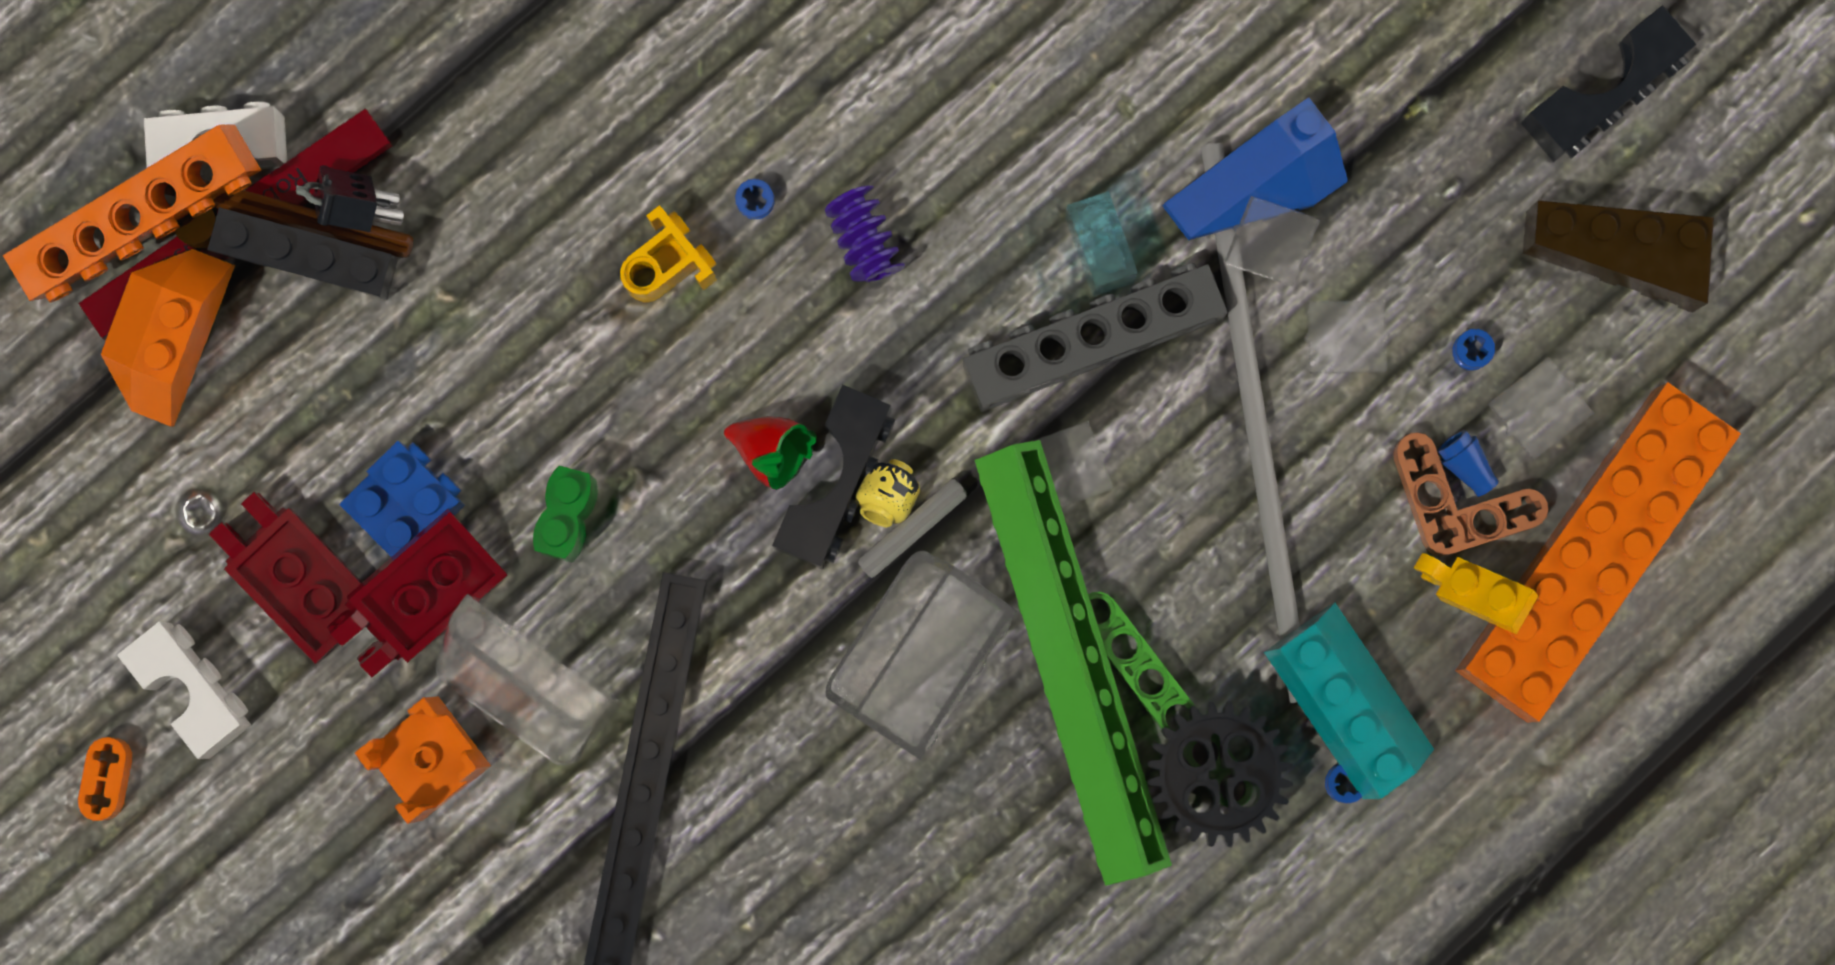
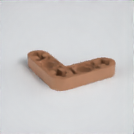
(1458, 520)

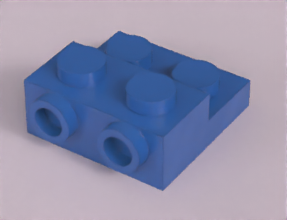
(401, 497)

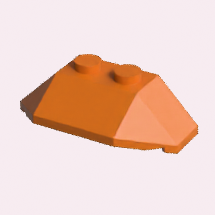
(164, 331)

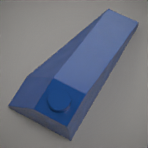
(1286, 163)

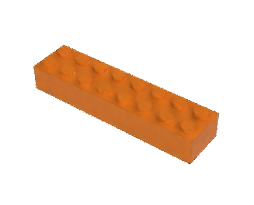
(1601, 550)

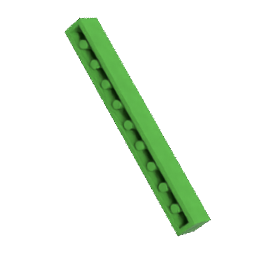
(1073, 663)

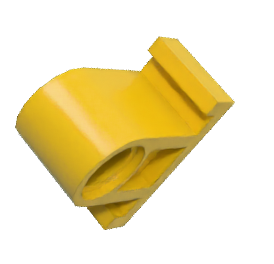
(669, 256)

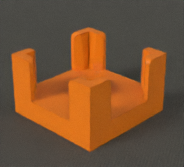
(425, 759)

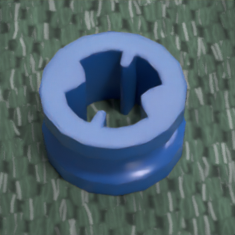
(767, 195)
(1487, 348)
(1346, 796)

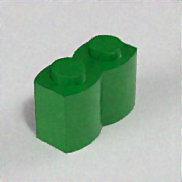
(569, 502)

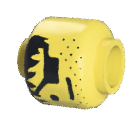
(888, 493)

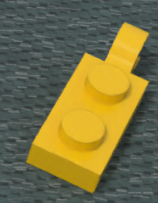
(1479, 591)

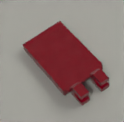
(289, 574)
(417, 592)

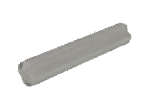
(912, 528)

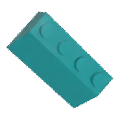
(1350, 703)

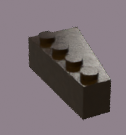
(1639, 249)

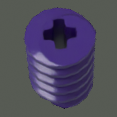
(861, 236)

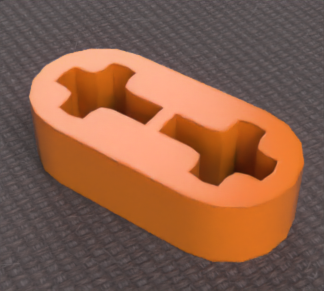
(94, 778)

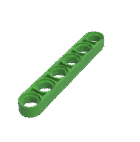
(1169, 694)

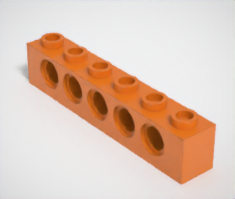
(36, 260)

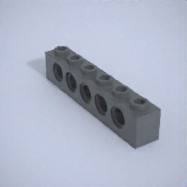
(1192, 284)

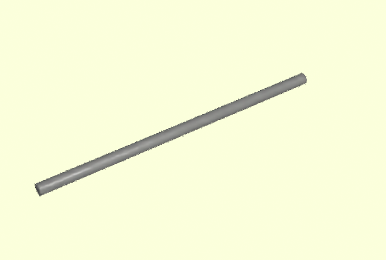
(1256, 427)

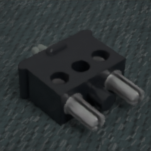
(350, 200)

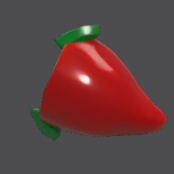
(772, 447)

